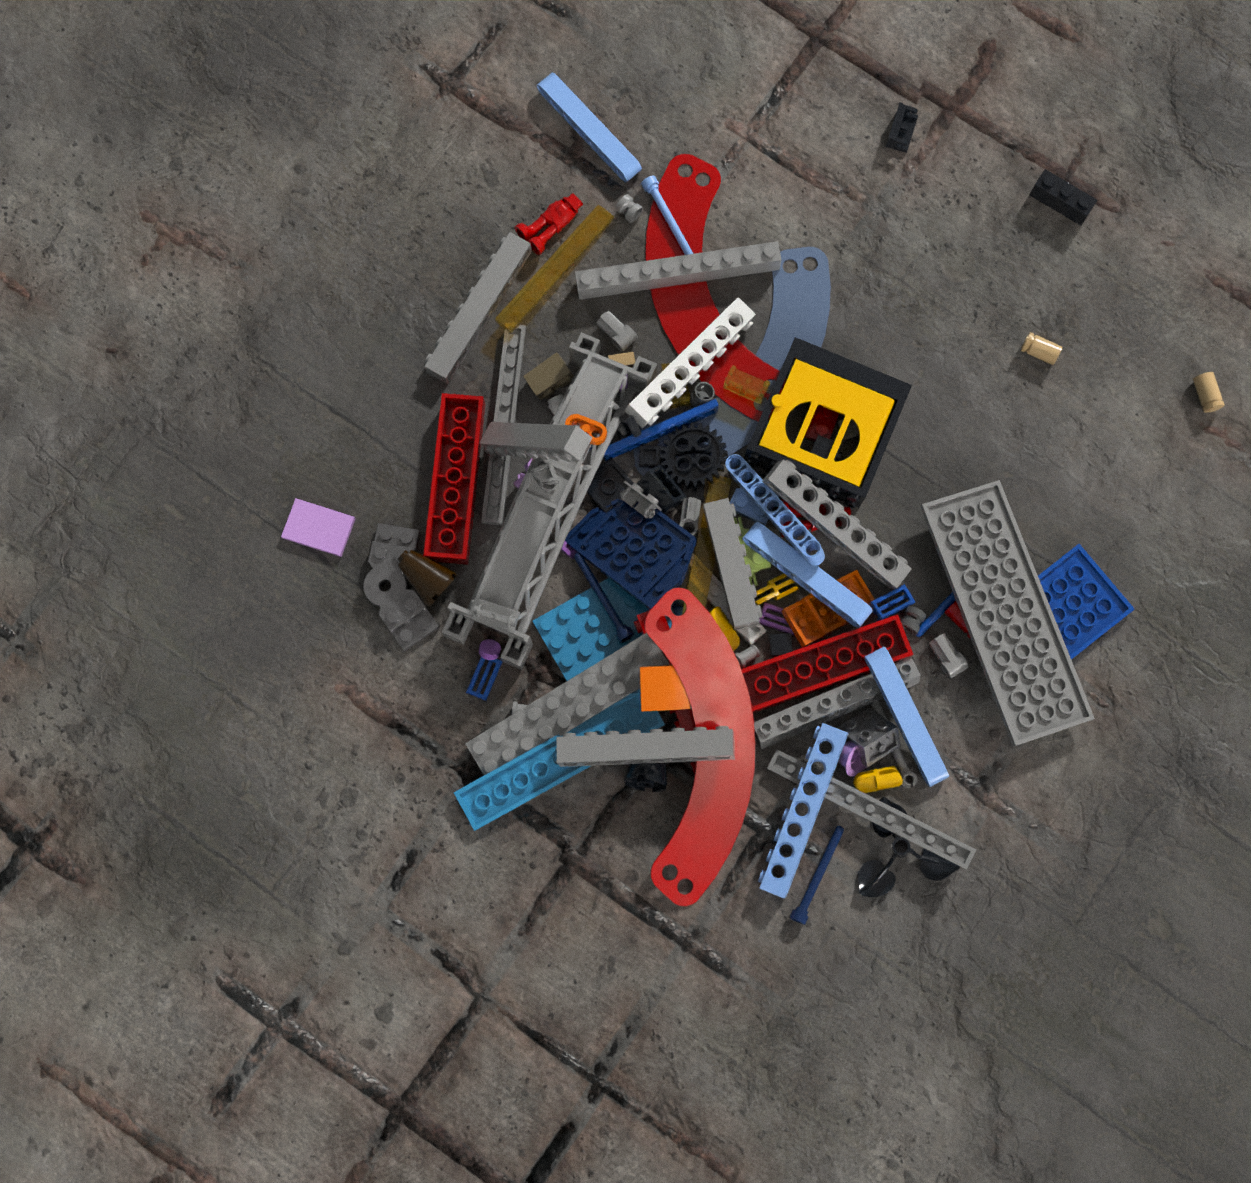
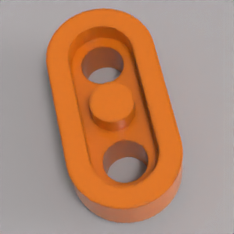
(589, 426)

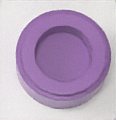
(489, 649)

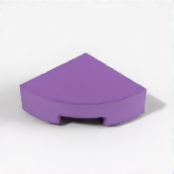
(567, 550)

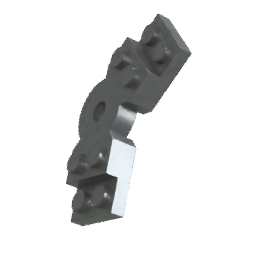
(399, 607)

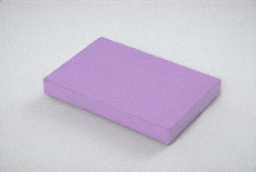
(318, 527)

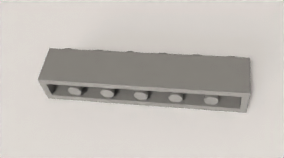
(731, 563)

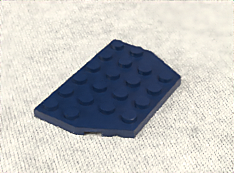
(634, 551)

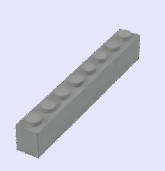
(478, 308)
(536, 441)
(646, 747)

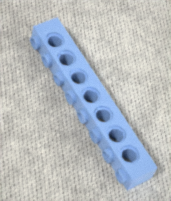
(768, 880)

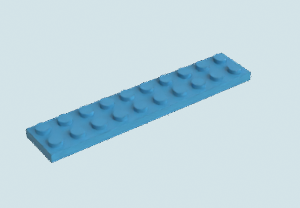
(538, 768)

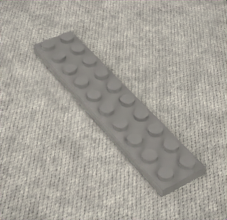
(566, 705)

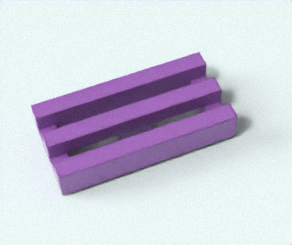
(773, 625)

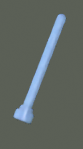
(651, 186)

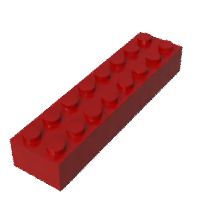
(454, 478)
(823, 663)

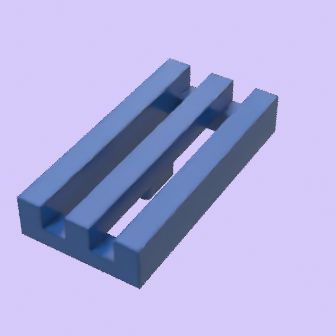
(878, 610)
(492, 679)

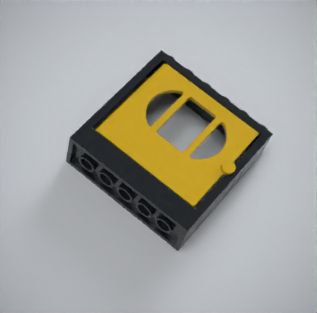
(842, 387)

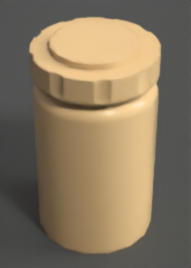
(1041, 348)
(1208, 392)

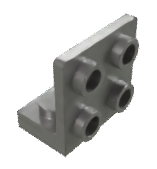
(872, 735)

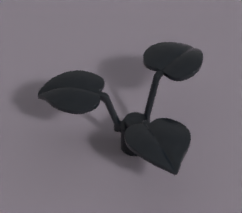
(877, 880)

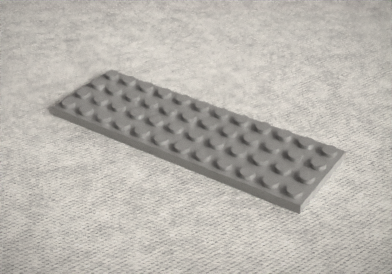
(1006, 613)

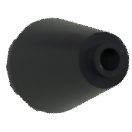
(647, 776)

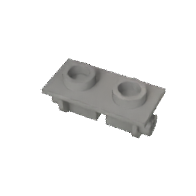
(646, 504)
(496, 615)

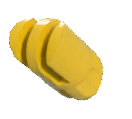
(774, 590)
(726, 627)
(877, 779)

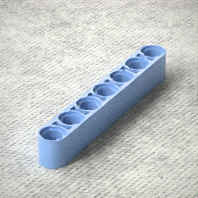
(589, 127)
(778, 517)
(807, 576)
(906, 716)

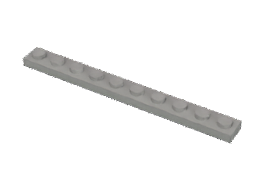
(506, 413)
(879, 813)

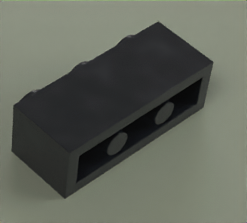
(1063, 197)

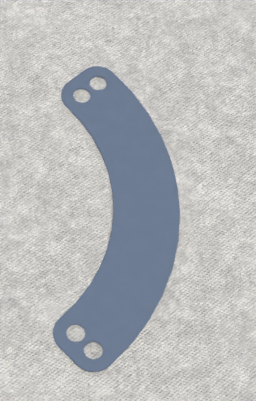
(797, 311)

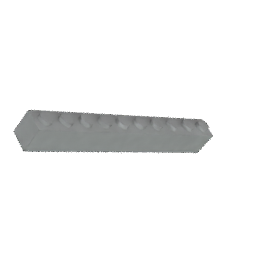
(678, 270)

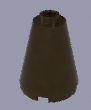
(425, 575)

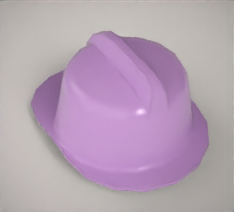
(851, 759)

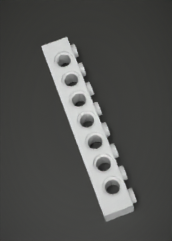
(737, 313)

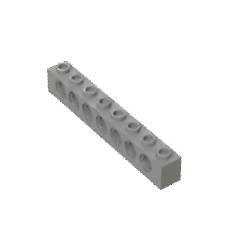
(898, 566)
(827, 706)

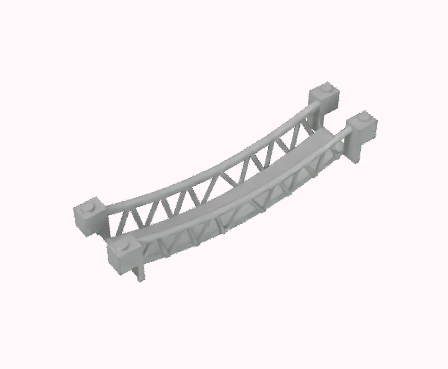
(539, 505)

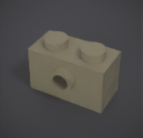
(549, 376)

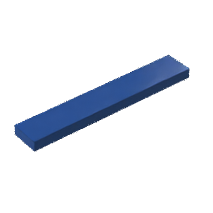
(661, 429)

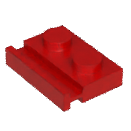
(821, 423)

